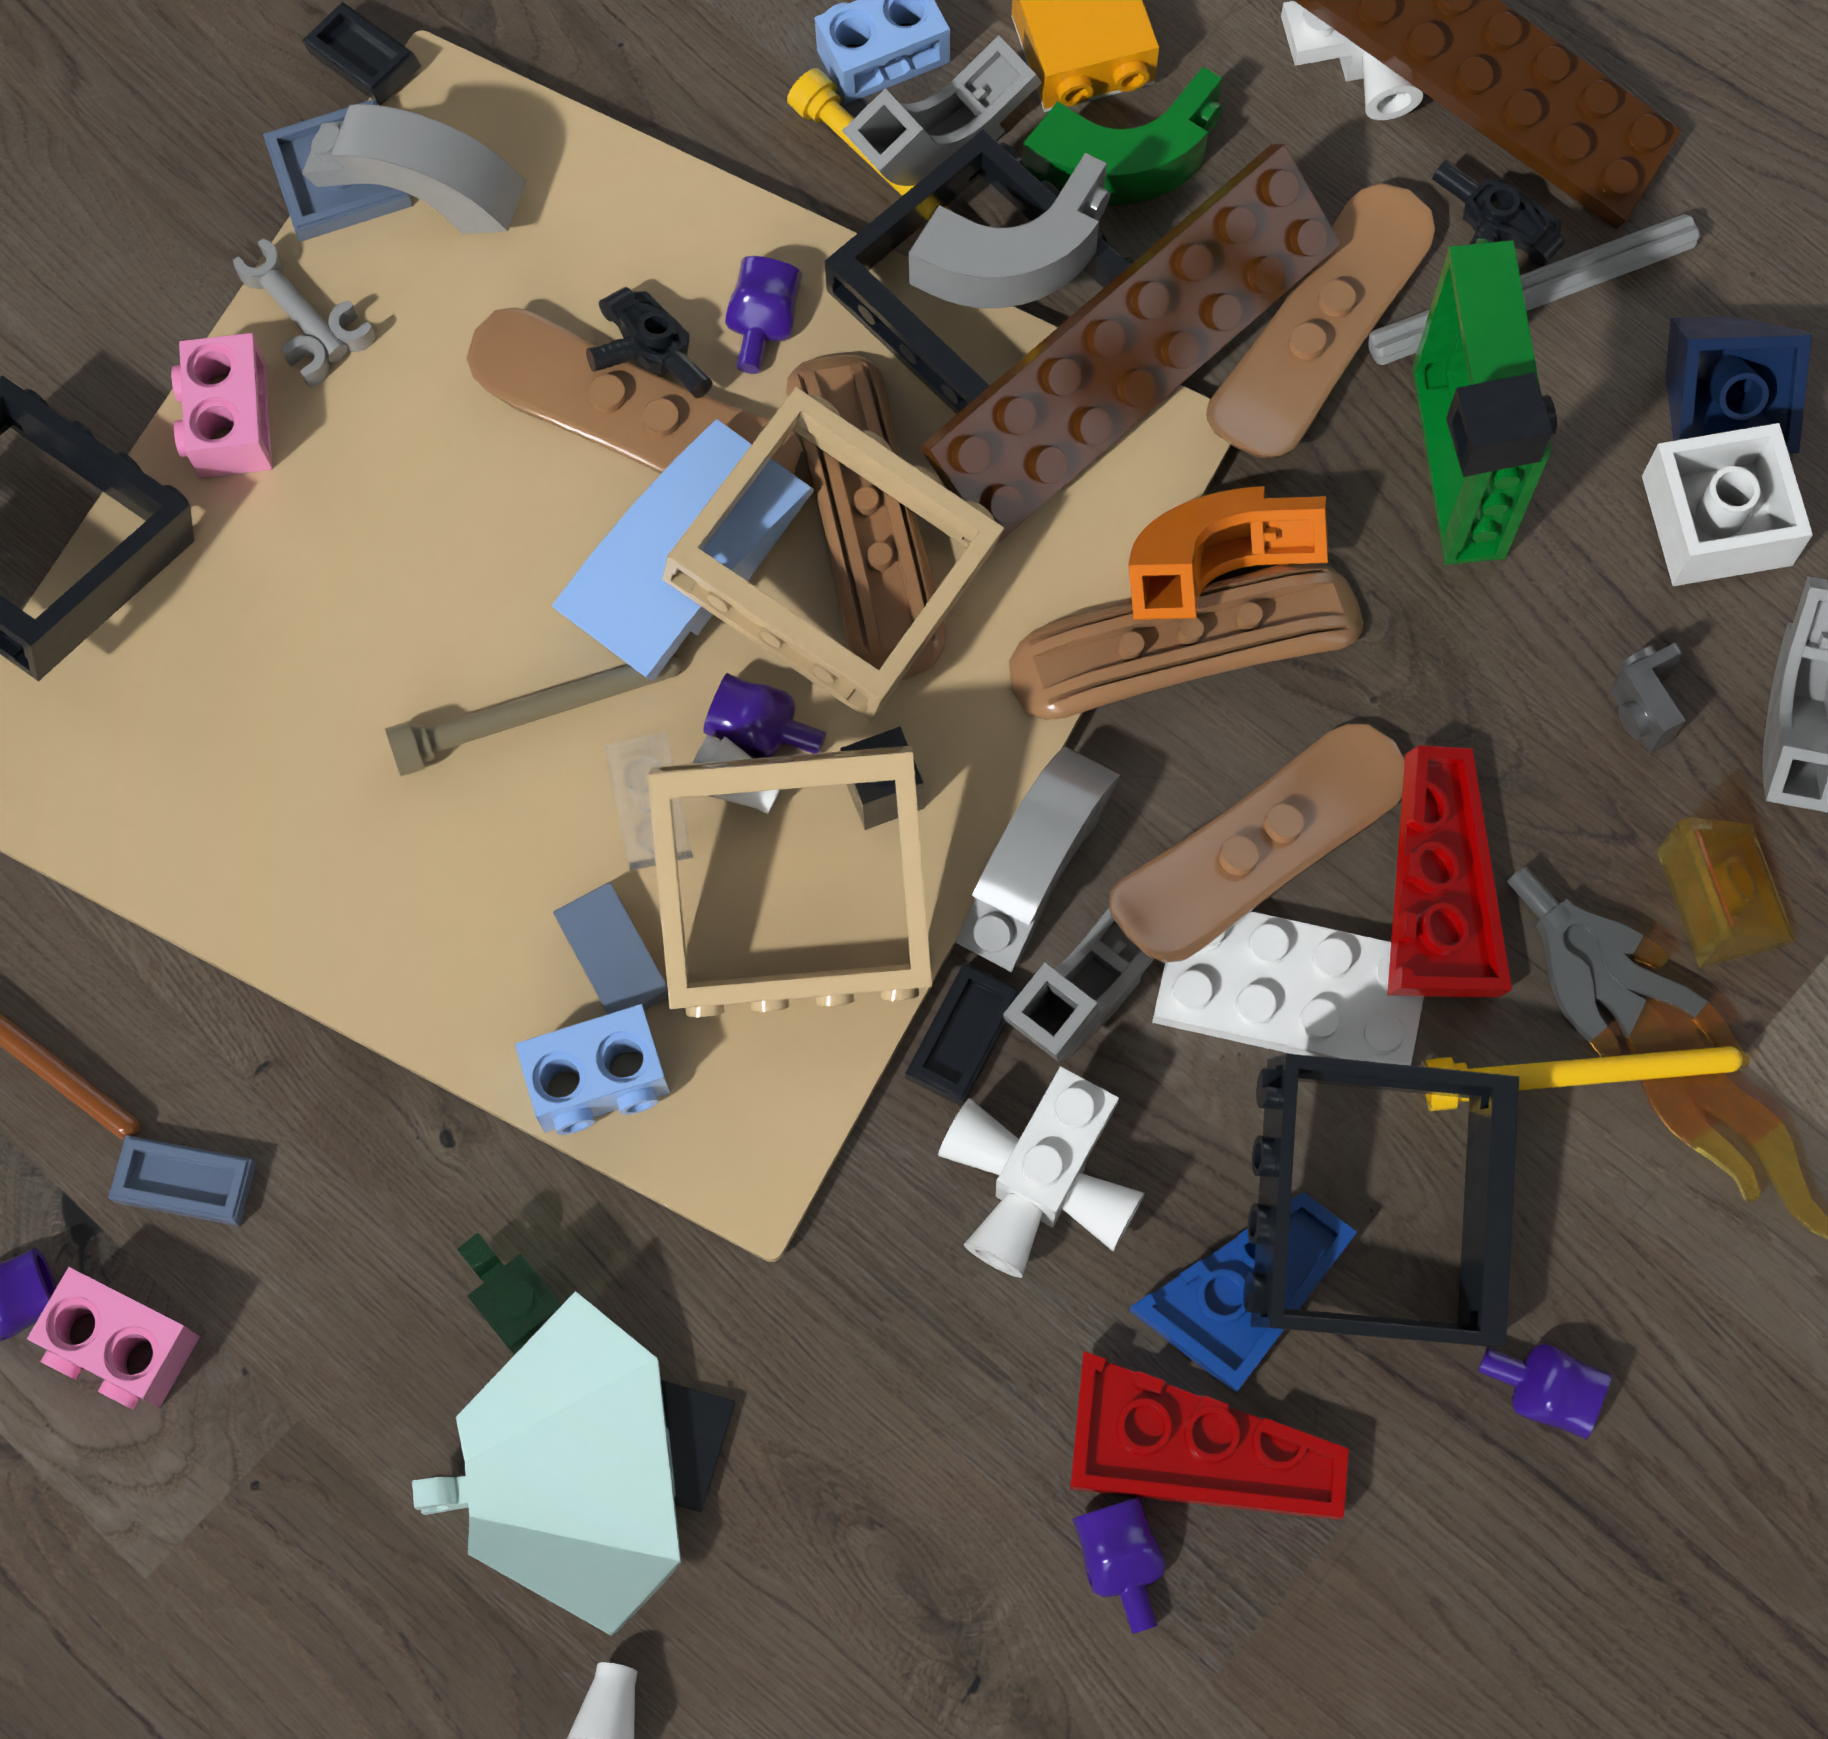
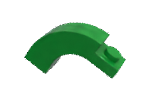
(1140, 159)

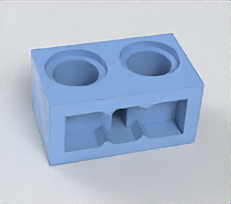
(887, 50)
(589, 1052)

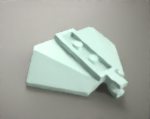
(570, 1470)

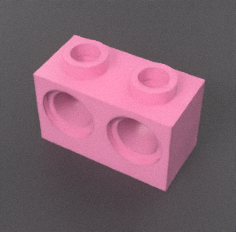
(234, 403)
(118, 1329)

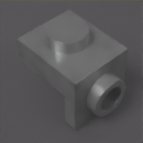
(1642, 700)

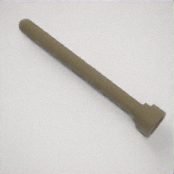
(416, 744)

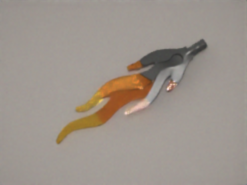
(1593, 965)

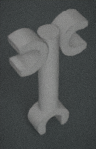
(322, 341)

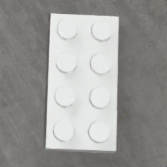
(1292, 992)

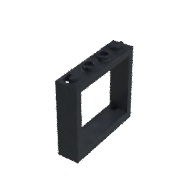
(886, 315)
(167, 531)
(1486, 1198)

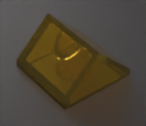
(1723, 890)

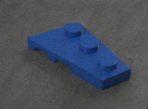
(1205, 1305)

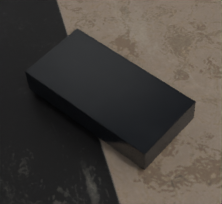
(361, 53)
(962, 1035)

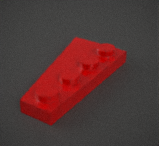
(1445, 897)
(1189, 1448)

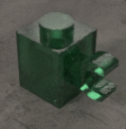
(511, 1294)

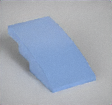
(620, 586)

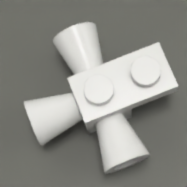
(1315, 41)
(1042, 1171)

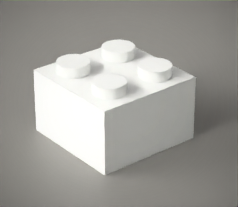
(1726, 504)

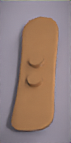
(1323, 323)
(620, 407)
(869, 535)
(1238, 624)
(1259, 843)

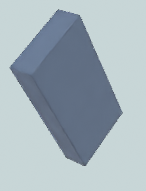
(611, 951)
(182, 1180)

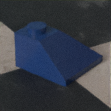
(1736, 376)

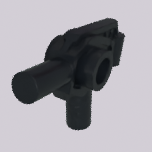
(1503, 213)
(649, 338)

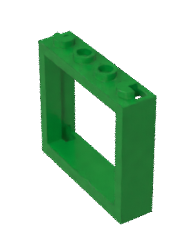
(1474, 337)

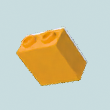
(1086, 47)

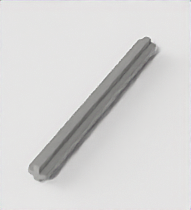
(1560, 279)

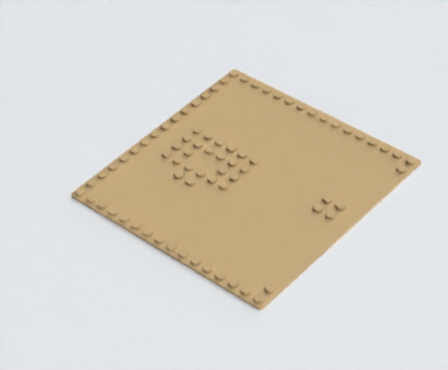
(401, 563)

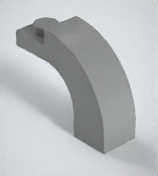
(917, 137)
(421, 158)
(1013, 264)
(1798, 708)
(1033, 854)
(1073, 1001)

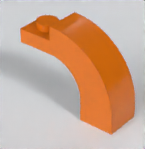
(1215, 536)

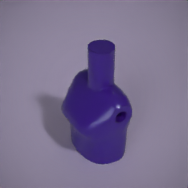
(762, 307)
(758, 719)
(24, 1291)
(1551, 1387)
(1122, 1558)

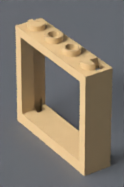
(782, 630)
(779, 773)

